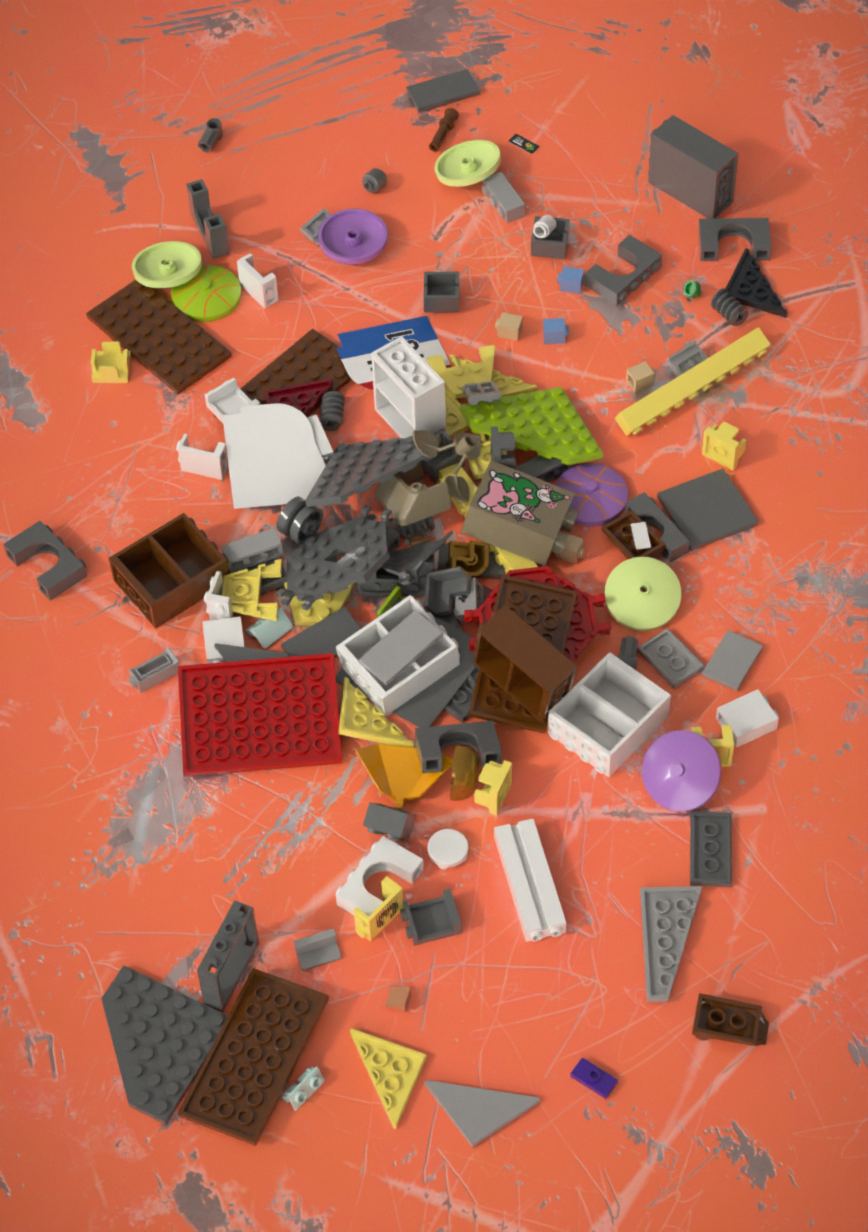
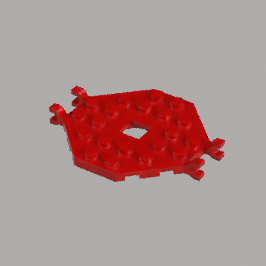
(583, 621)

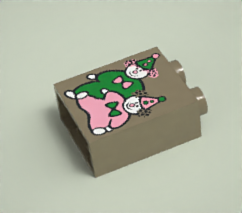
(520, 513)

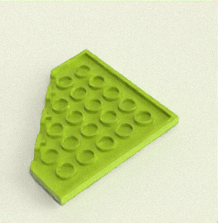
(539, 422)

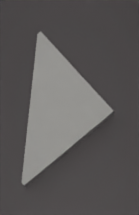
(479, 1111)

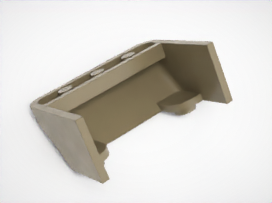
(412, 502)

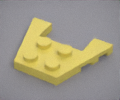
(458, 376)
(245, 587)
(320, 608)

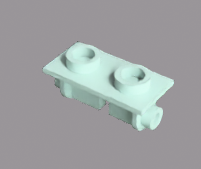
(309, 1083)

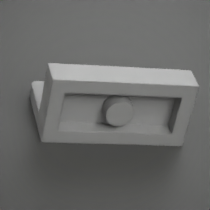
(317, 950)

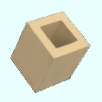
(509, 326)
(640, 376)
(573, 549)

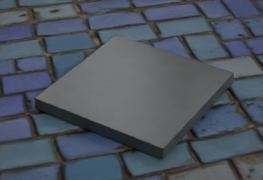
(707, 508)

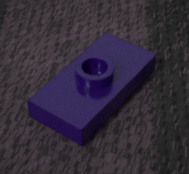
(594, 1078)

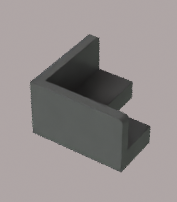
(442, 587)

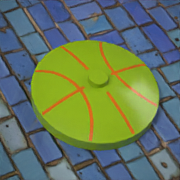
(208, 295)

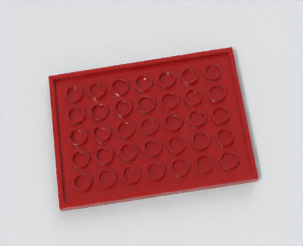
(259, 714)

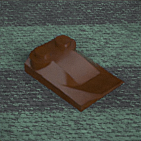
(621, 535)
(729, 1021)

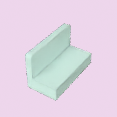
(269, 631)

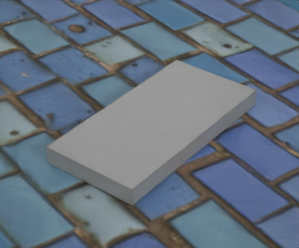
(400, 647)

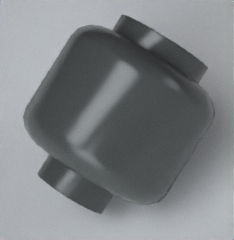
(374, 180)

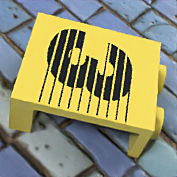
(372, 925)

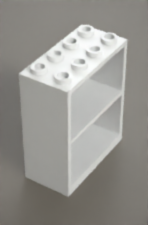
(407, 390)
(423, 672)
(608, 714)

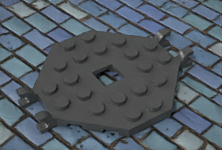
(310, 566)

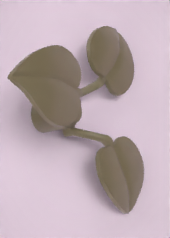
(465, 445)

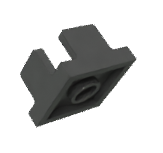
(501, 442)

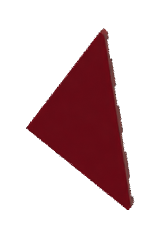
(302, 396)

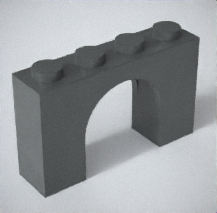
(210, 226)
(754, 230)
(618, 287)
(39, 540)
(477, 735)

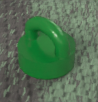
(692, 289)

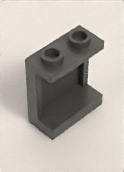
(431, 919)

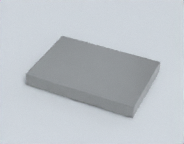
(671, 658)
(732, 660)

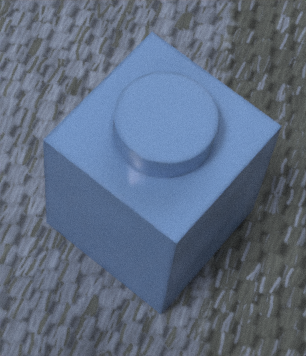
(571, 279)
(555, 330)

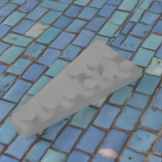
(665, 929)

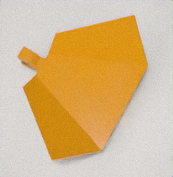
(398, 771)

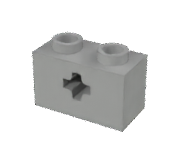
(469, 601)

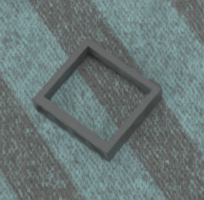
(228, 955)

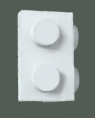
(217, 605)

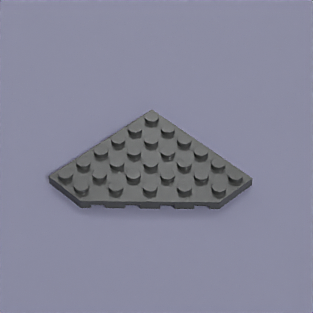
(361, 465)
(157, 1040)

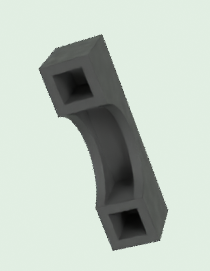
(646, 509)

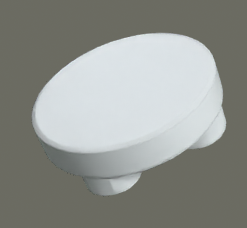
(448, 848)

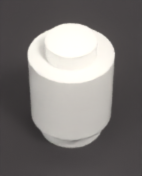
(544, 226)

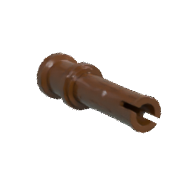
(446, 124)

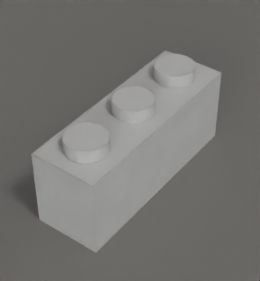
(503, 197)
(253, 550)

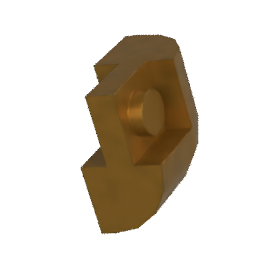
(470, 556)
(464, 773)

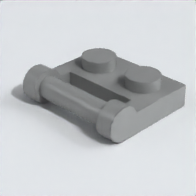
(486, 392)

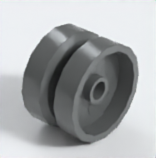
(299, 520)

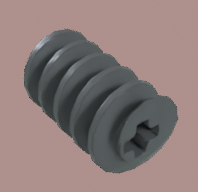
(729, 307)
(332, 410)
(404, 530)

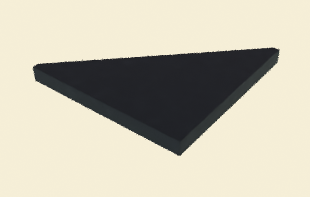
(752, 287)

